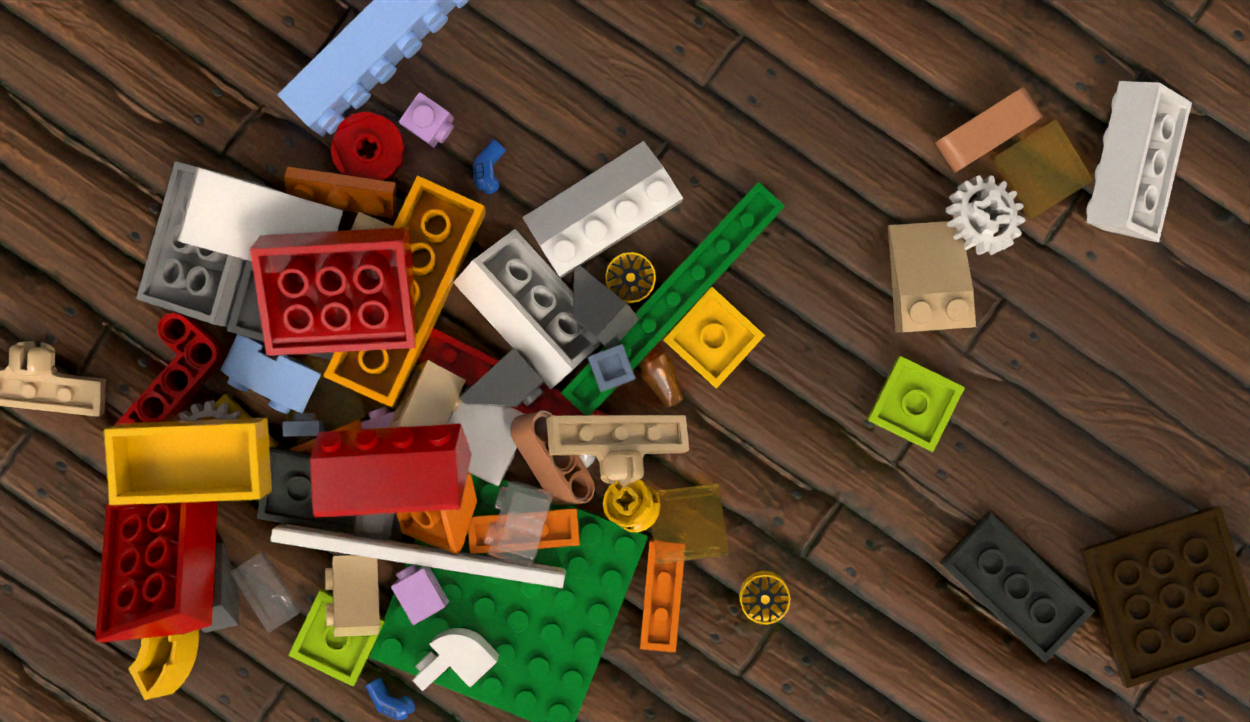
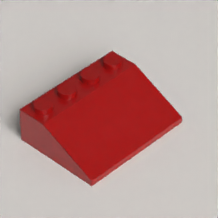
(335, 291)
(156, 570)

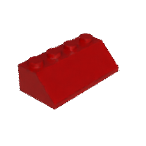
(389, 470)

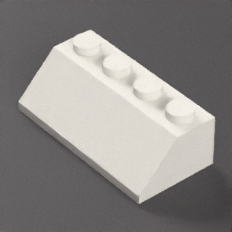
(1138, 160)
(603, 209)
(527, 306)

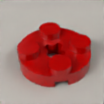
(377, 129)

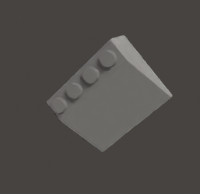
(185, 275)

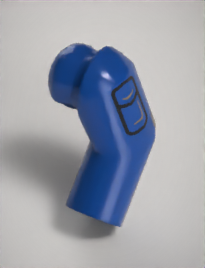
(484, 170)
(387, 704)

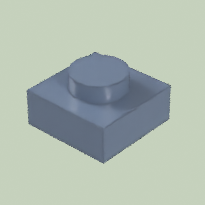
(611, 368)
(303, 425)

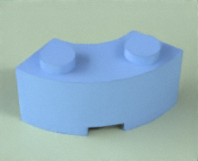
(276, 377)

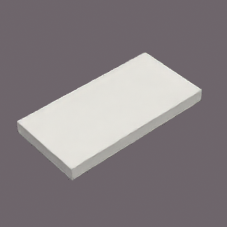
(232, 214)

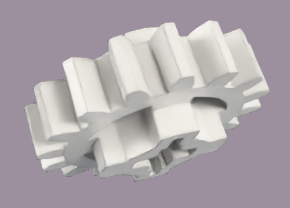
(984, 216)

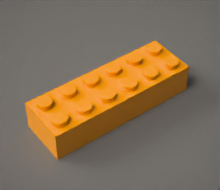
(440, 236)

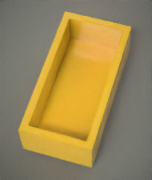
(188, 461)

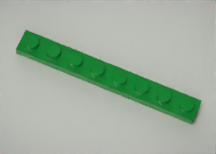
(683, 289)

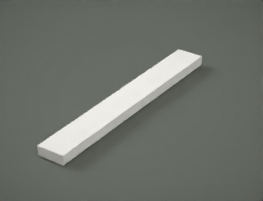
(417, 555)

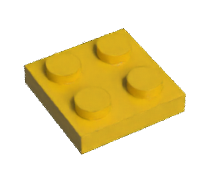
(713, 337)

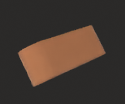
(989, 129)
(555, 473)

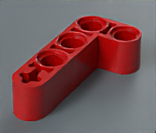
(187, 361)

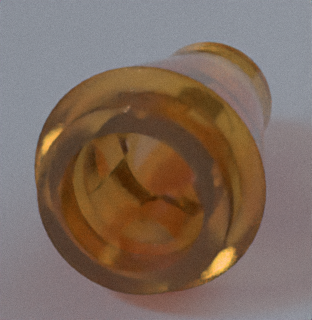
(661, 377)

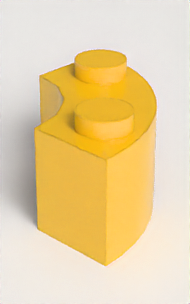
(164, 663)

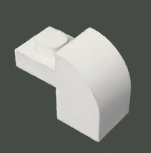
(462, 651)

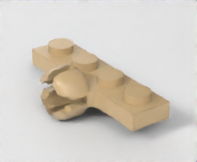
(36, 384)
(618, 441)

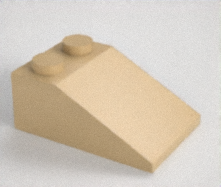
(930, 278)

